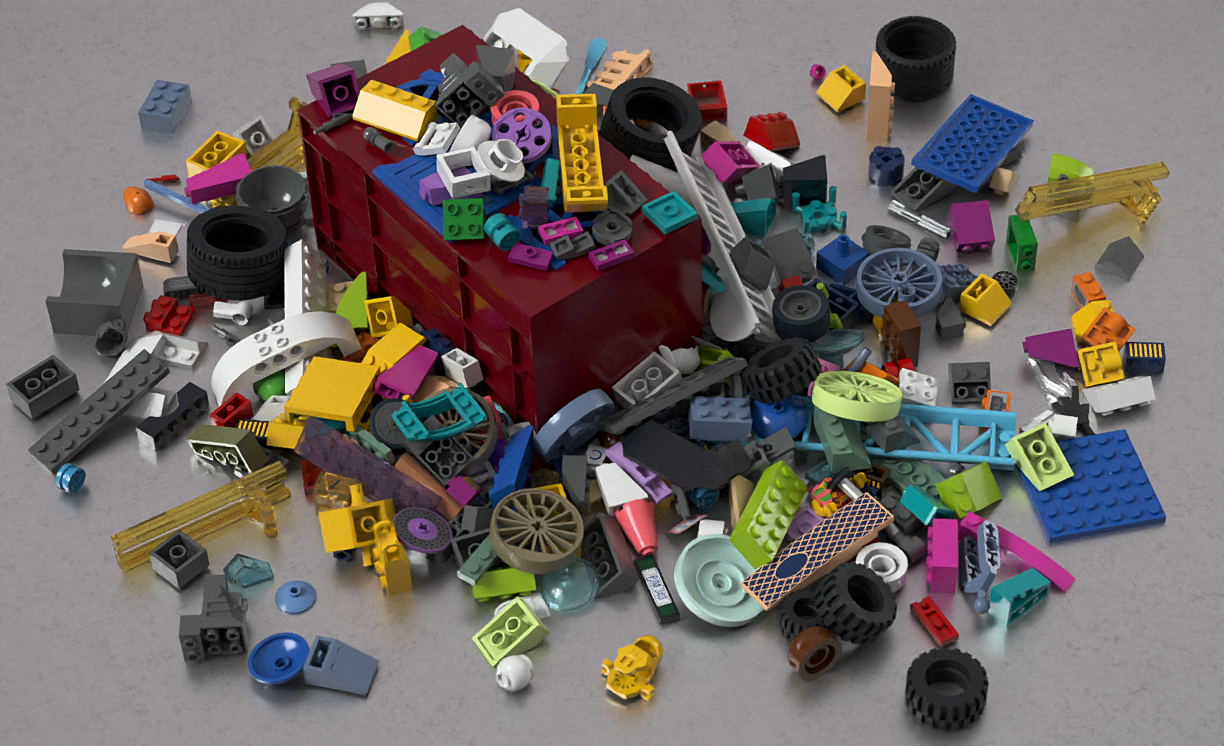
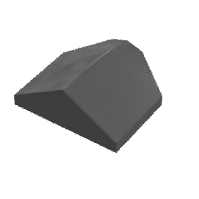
(623, 195)

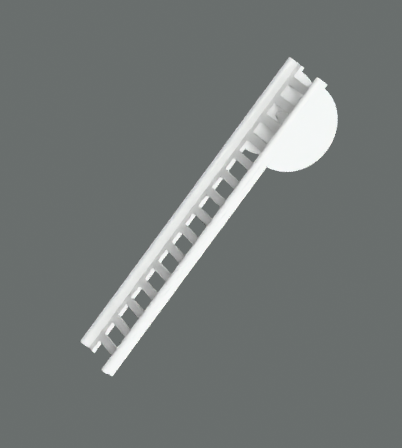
(732, 312)

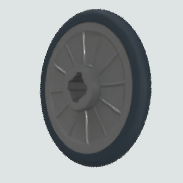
(382, 425)

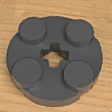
(601, 226)

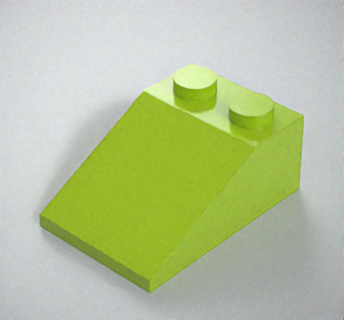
(969, 490)

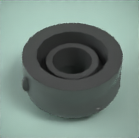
(882, 237)

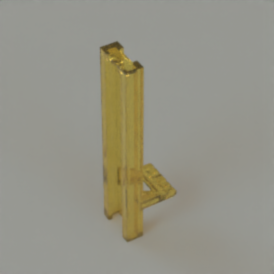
(1096, 190)

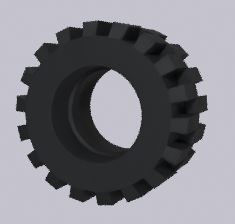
(793, 607)

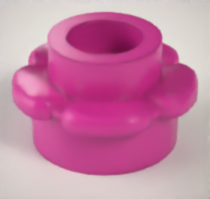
(821, 72)

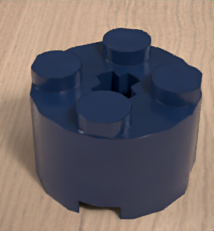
(886, 165)

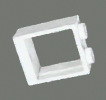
(459, 185)

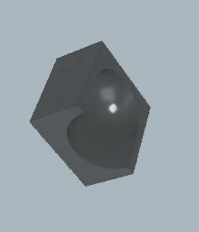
(95, 290)

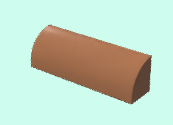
(411, 467)

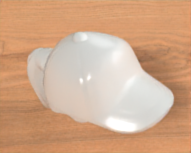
(682, 359)

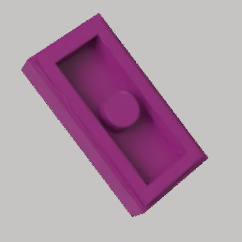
(530, 256)

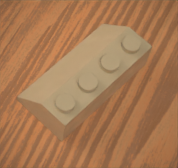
(739, 494)

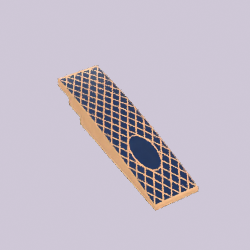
(818, 551)

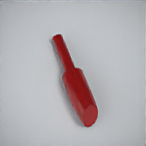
(165, 178)

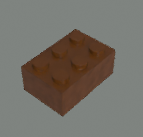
(900, 333)

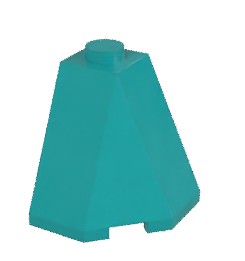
(755, 215)

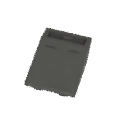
(442, 457)

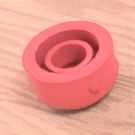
(512, 100)

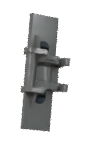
(766, 450)

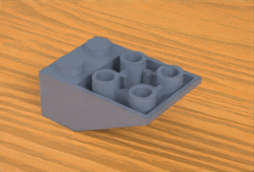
(955, 281)
(338, 666)

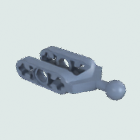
(982, 561)

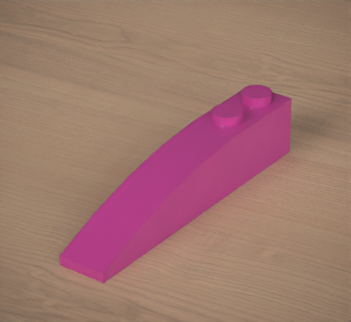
(1020, 554)

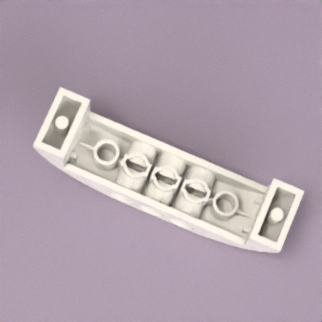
(279, 348)

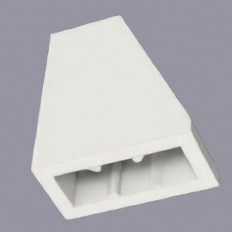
(617, 487)

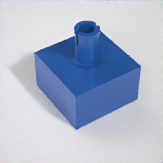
(841, 259)

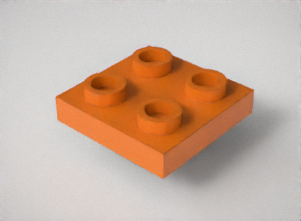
(1108, 328)

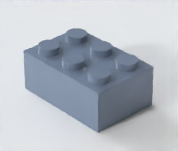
(165, 106)
(719, 418)

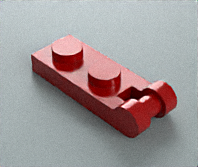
(934, 621)

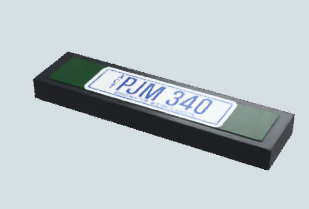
(656, 589)

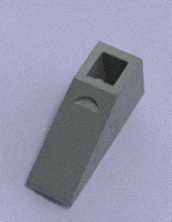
(574, 475)

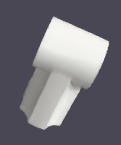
(237, 312)

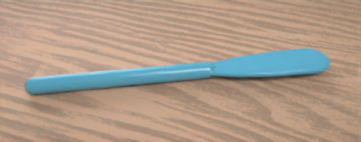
(593, 55)

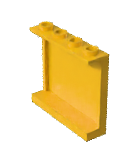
(334, 391)

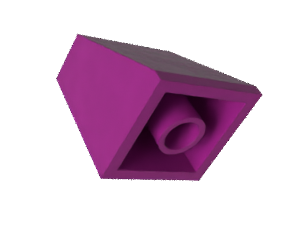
(334, 88)
(971, 226)

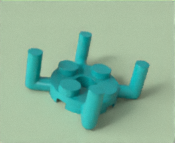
(826, 211)

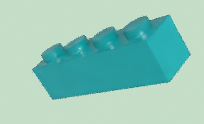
(551, 178)

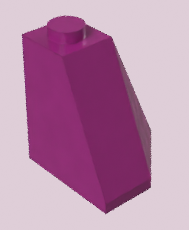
(1052, 347)

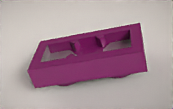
(611, 255)

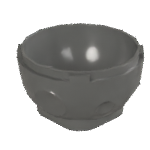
(275, 190)

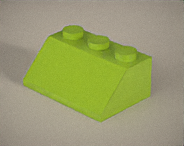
(503, 582)

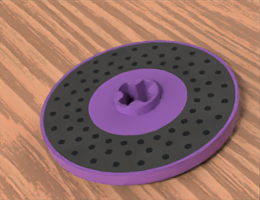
(422, 530)

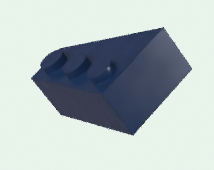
(845, 307)

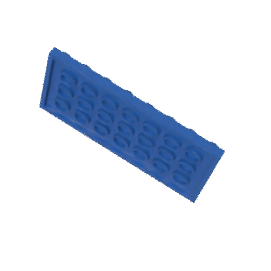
(972, 143)

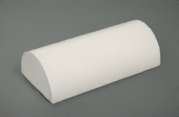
(669, 179)

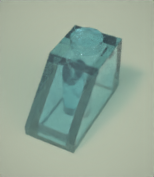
(247, 571)

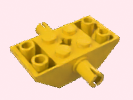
(345, 528)

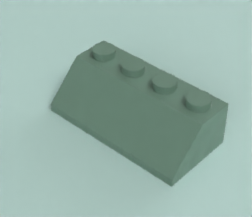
(840, 442)

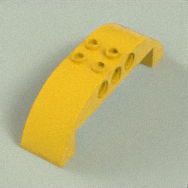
(580, 154)

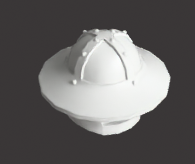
(502, 160)

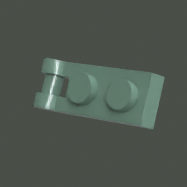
(369, 443)

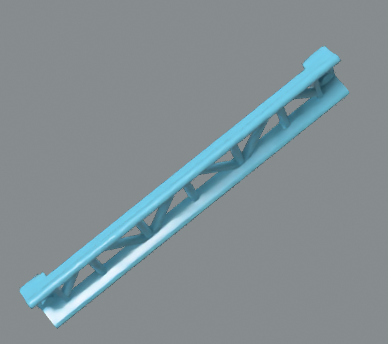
(1001, 430)

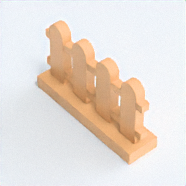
(635, 67)

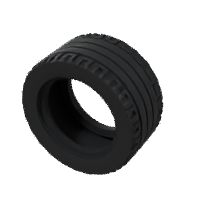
(651, 101)
(236, 252)

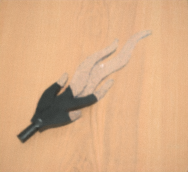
(1065, 393)

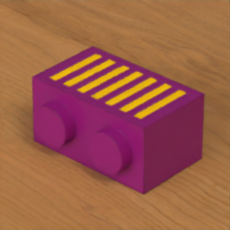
(463, 489)

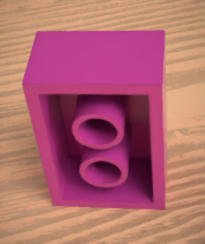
(729, 160)
(943, 556)

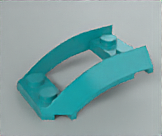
(409, 414)

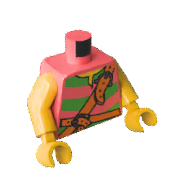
(827, 503)

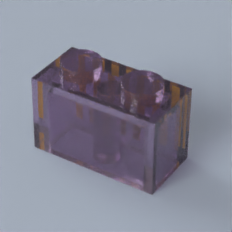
(535, 206)

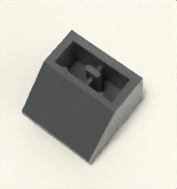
(753, 262)
(969, 381)

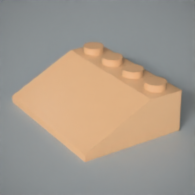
(879, 100)

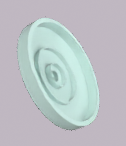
(710, 580)

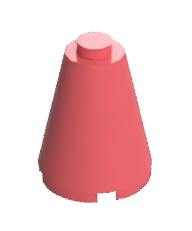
(639, 525)

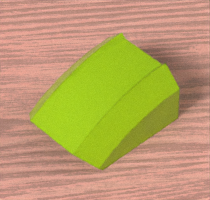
(1067, 166)

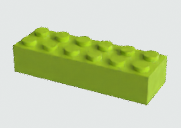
(768, 514)

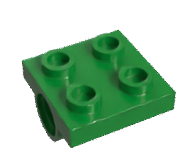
(464, 219)

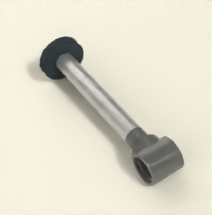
(911, 546)

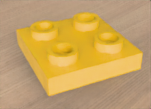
(1101, 364)

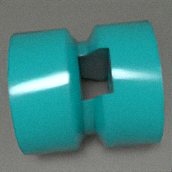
(502, 232)

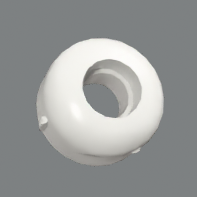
(472, 134)
(888, 559)

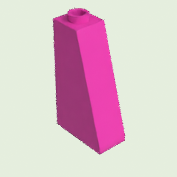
(217, 180)
(407, 374)

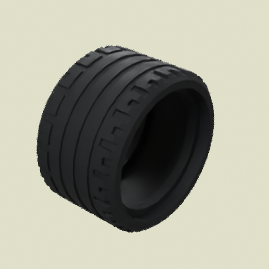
(922, 38)

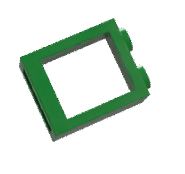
(1021, 244)

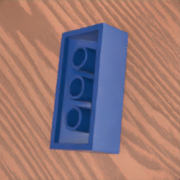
(514, 465)

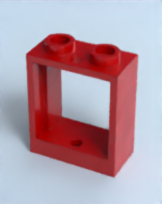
(713, 89)

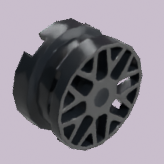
(1008, 284)

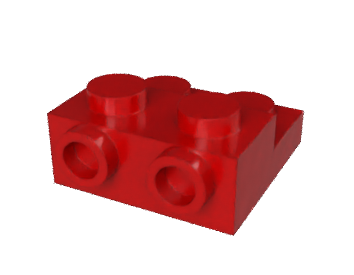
(168, 316)

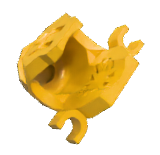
(634, 668)

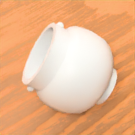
(514, 672)

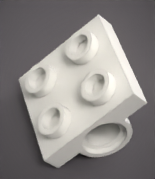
(917, 388)

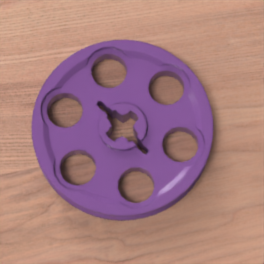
(531, 133)

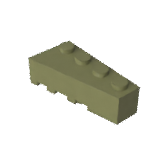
(228, 446)

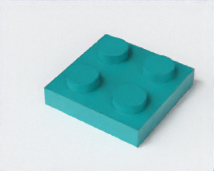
(669, 212)

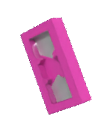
(558, 229)

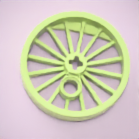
(856, 396)

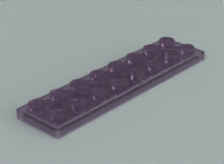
(347, 459)

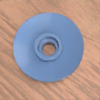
(295, 597)

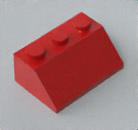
(772, 131)

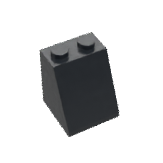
(807, 179)

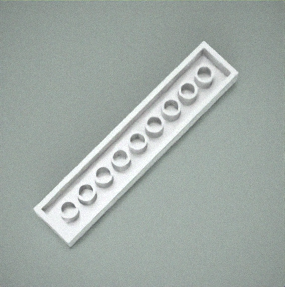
(303, 294)

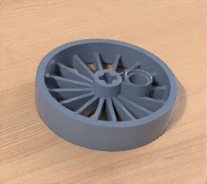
(899, 283)
(573, 425)

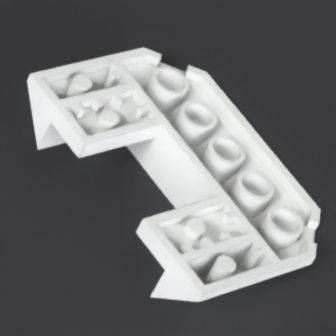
(534, 40)
(169, 350)

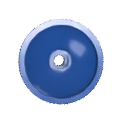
(768, 420)
(278, 658)

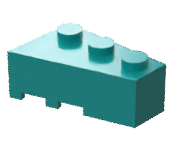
(1017, 596)

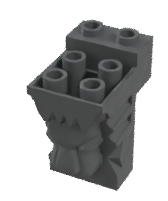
(466, 90)
(219, 627)

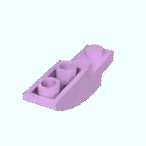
(645, 479)

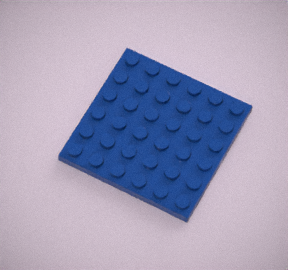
(1102, 495)

